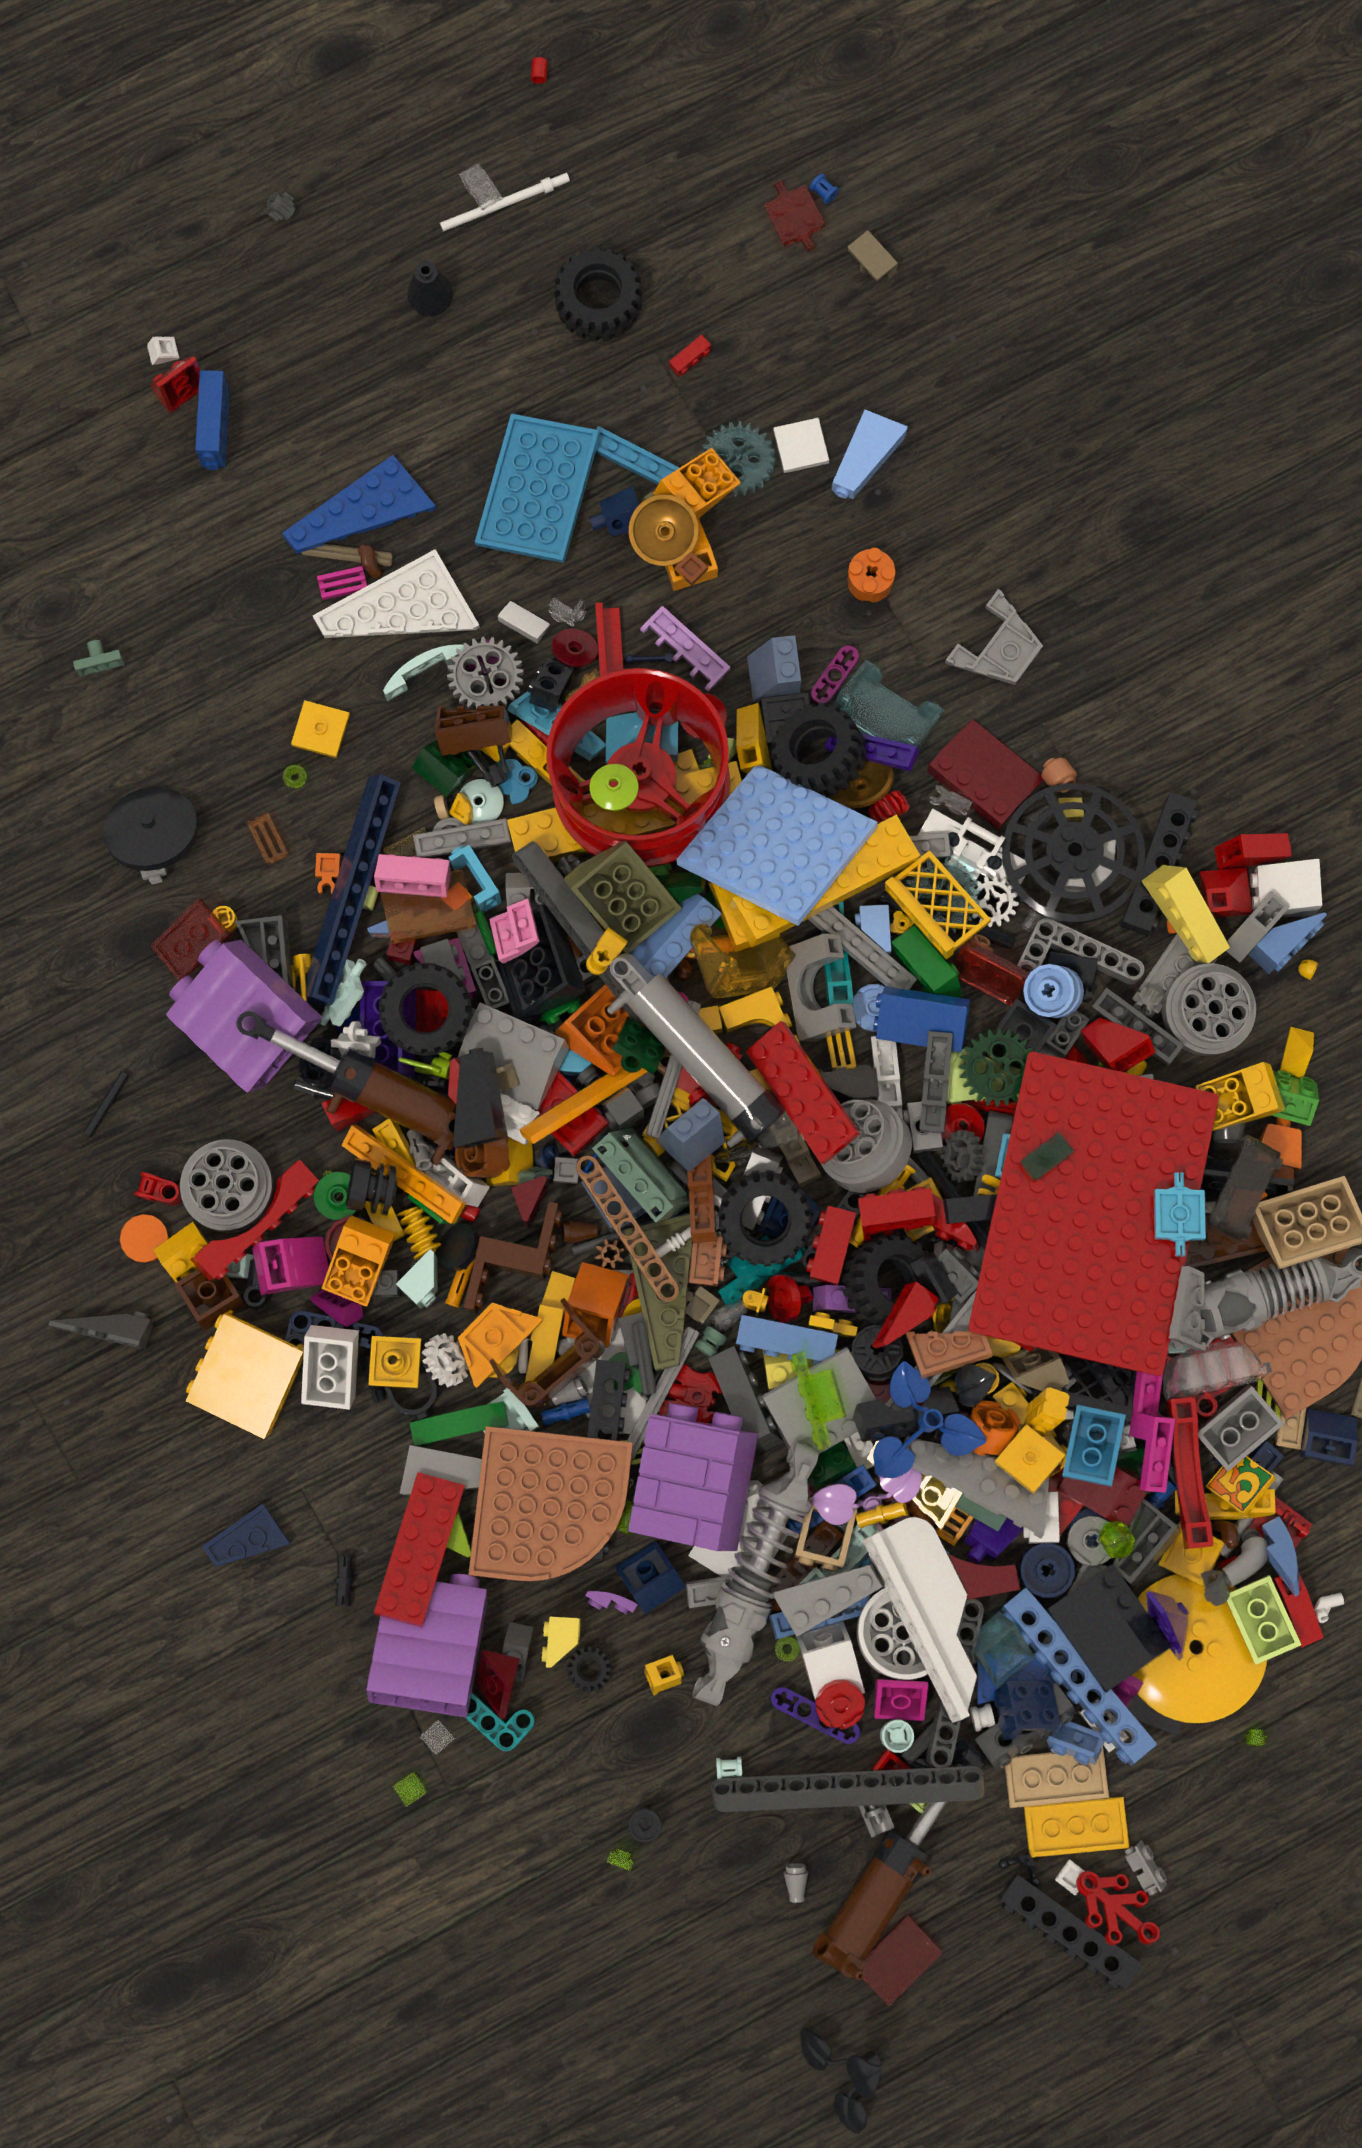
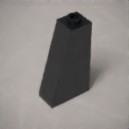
(479, 1102)

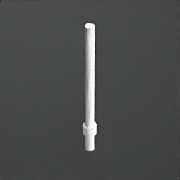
(546, 185)

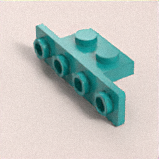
(751, 1276)

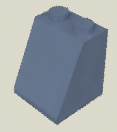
(774, 669)
(693, 1135)
(614, 1207)

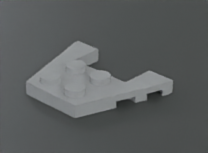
(1007, 652)

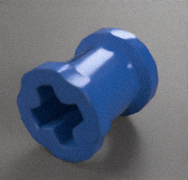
(824, 188)

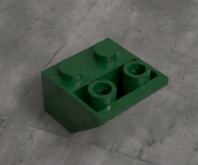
(444, 772)

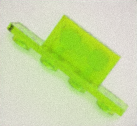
(820, 1397)

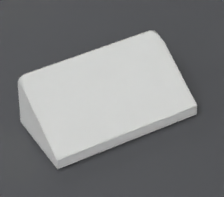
(523, 622)

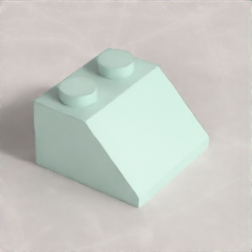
(421, 1281)

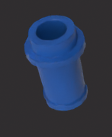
(1157, 1499)

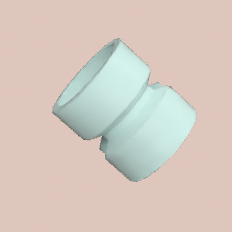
(897, 1735)

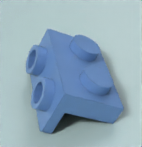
(1076, 1741)

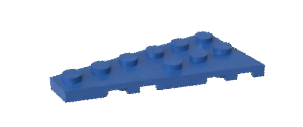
(367, 504)

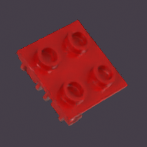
(1296, 1525)

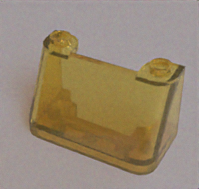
(739, 972)

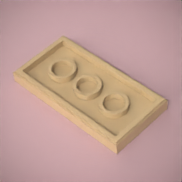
(1054, 1779)

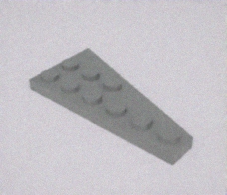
(983, 1484)

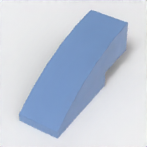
(1282, 1553)

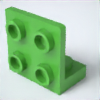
(1298, 1096)

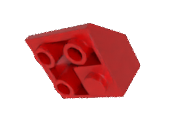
(1226, 892)

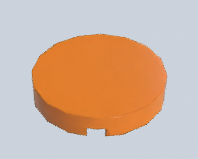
(142, 1236)

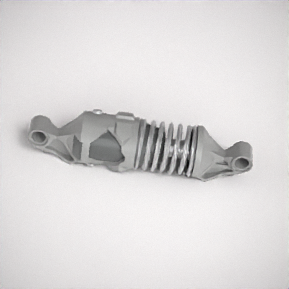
(1253, 1297)

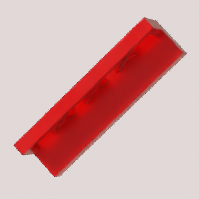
(609, 639)

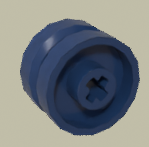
(1060, 1570)

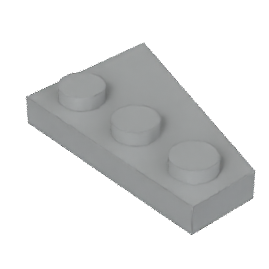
(1186, 1317)

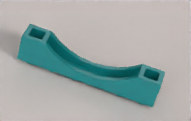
(838, 976)

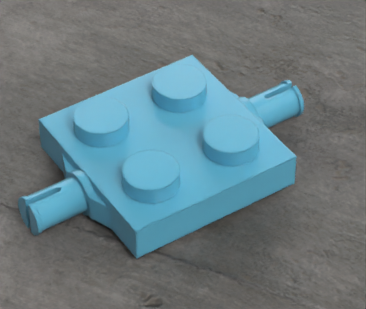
(1179, 1214)

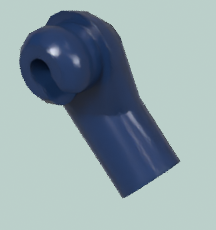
(545, 1157)

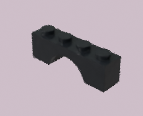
(878, 1421)

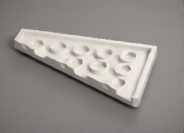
(407, 601)

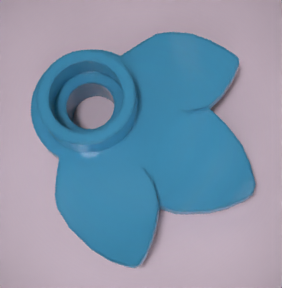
(515, 785)

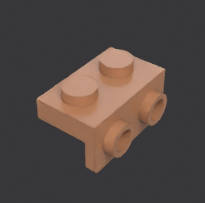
(705, 1262)

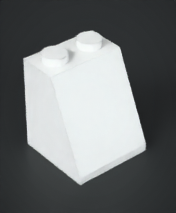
(1293, 882)
(829, 1656)

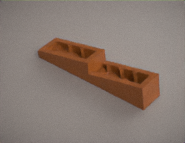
(702, 1202)

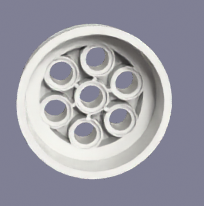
(869, 1632)

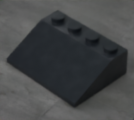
(545, 973)
(1109, 1628)

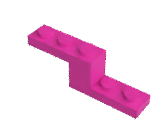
(1154, 1429)

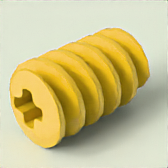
(419, 1230)

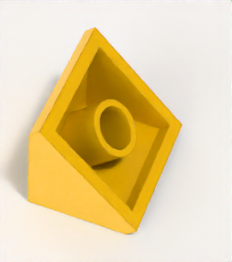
(520, 1159)

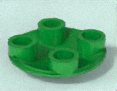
(552, 1016)

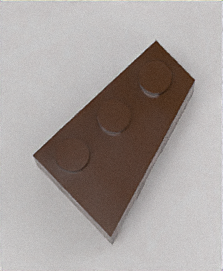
(472, 729)

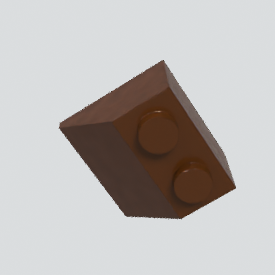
(208, 1298)

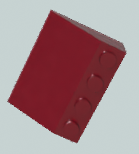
(985, 773)

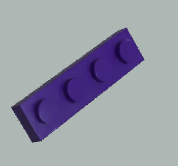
(884, 751)

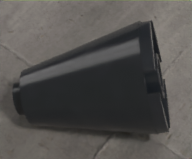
(429, 290)

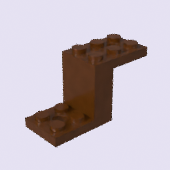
(513, 1258)

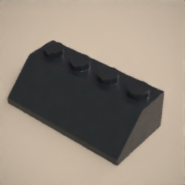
(1217, 1171)

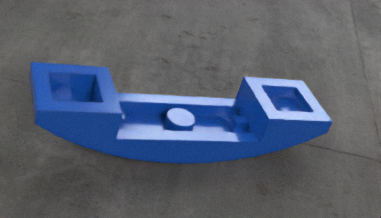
(858, 1479)

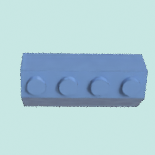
(671, 941)
(785, 1339)

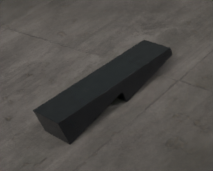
(969, 1209)

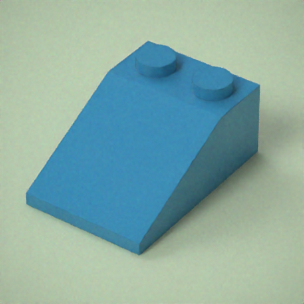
(1094, 1445)

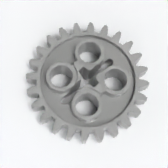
(505, 668)

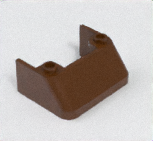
(572, 1363)

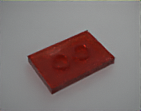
(188, 937)
(990, 972)
(899, 1960)

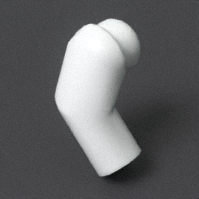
(1324, 1605)

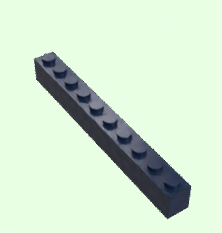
(350, 889)

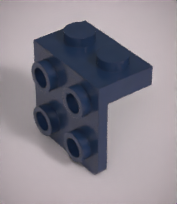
(1026, 1707)

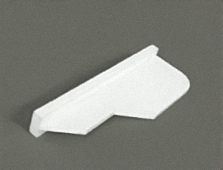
(929, 1604)

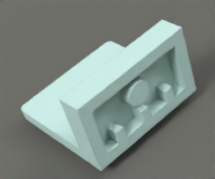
(517, 1413)

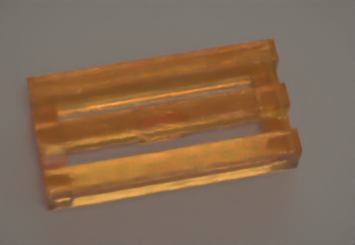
(259, 821)

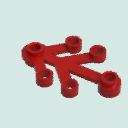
(1113, 1907)

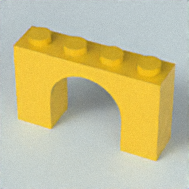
(755, 1008)

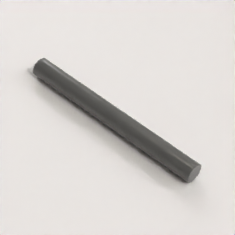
(590, 1245)

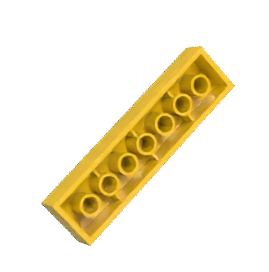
(881, 856)

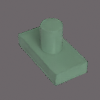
(98, 660)

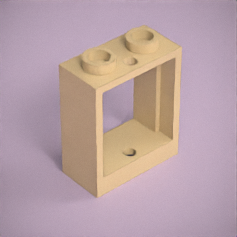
(828, 1563)

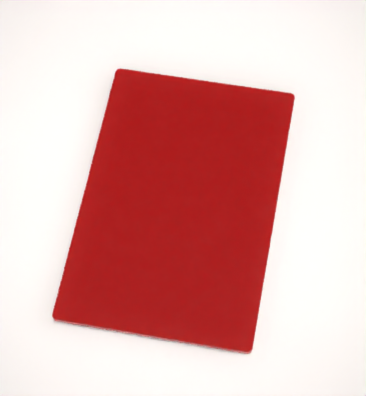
(1076, 1250)

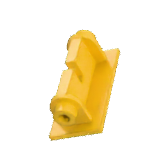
(755, 1300)

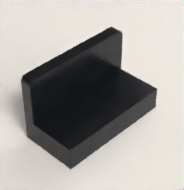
(933, 1277)

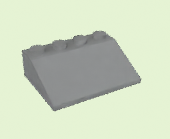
(530, 1049)
(789, 1407)

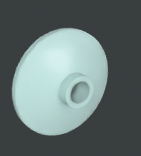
(492, 800)

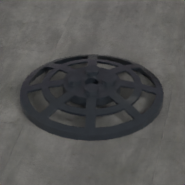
(1073, 866)

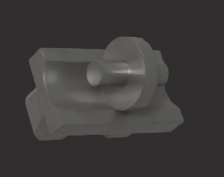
(876, 1819)

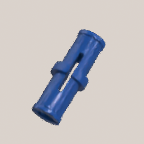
(565, 1411)

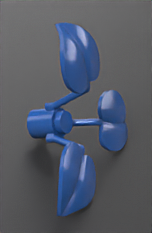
(959, 1432)

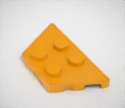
(494, 1337)

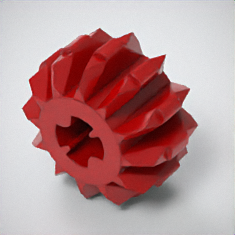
(889, 806)

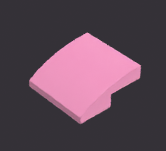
(514, 931)

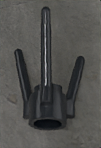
(493, 774)

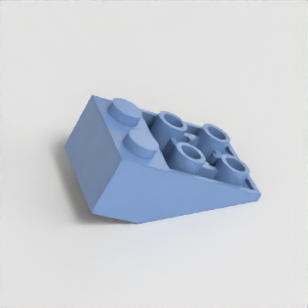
(1275, 948)

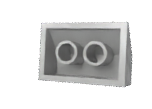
(1238, 1427)

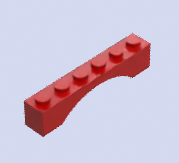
(218, 1254)
(1189, 1484)

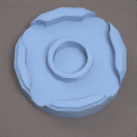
(865, 1006)

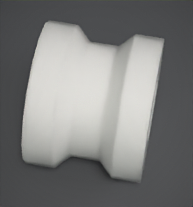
(982, 1717)

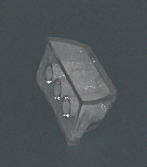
(1212, 1370)

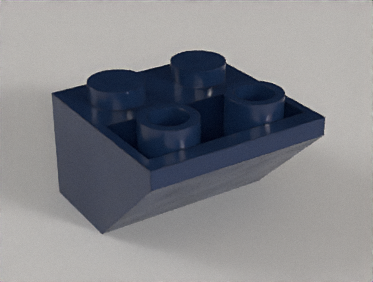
(1329, 1438)

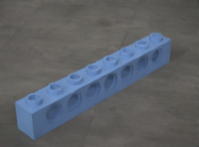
(1124, 1720)

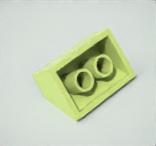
(1262, 1619)

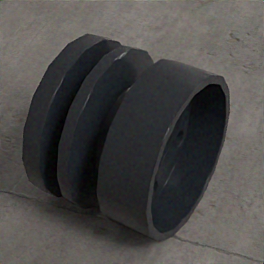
(371, 1187)
(876, 1368)

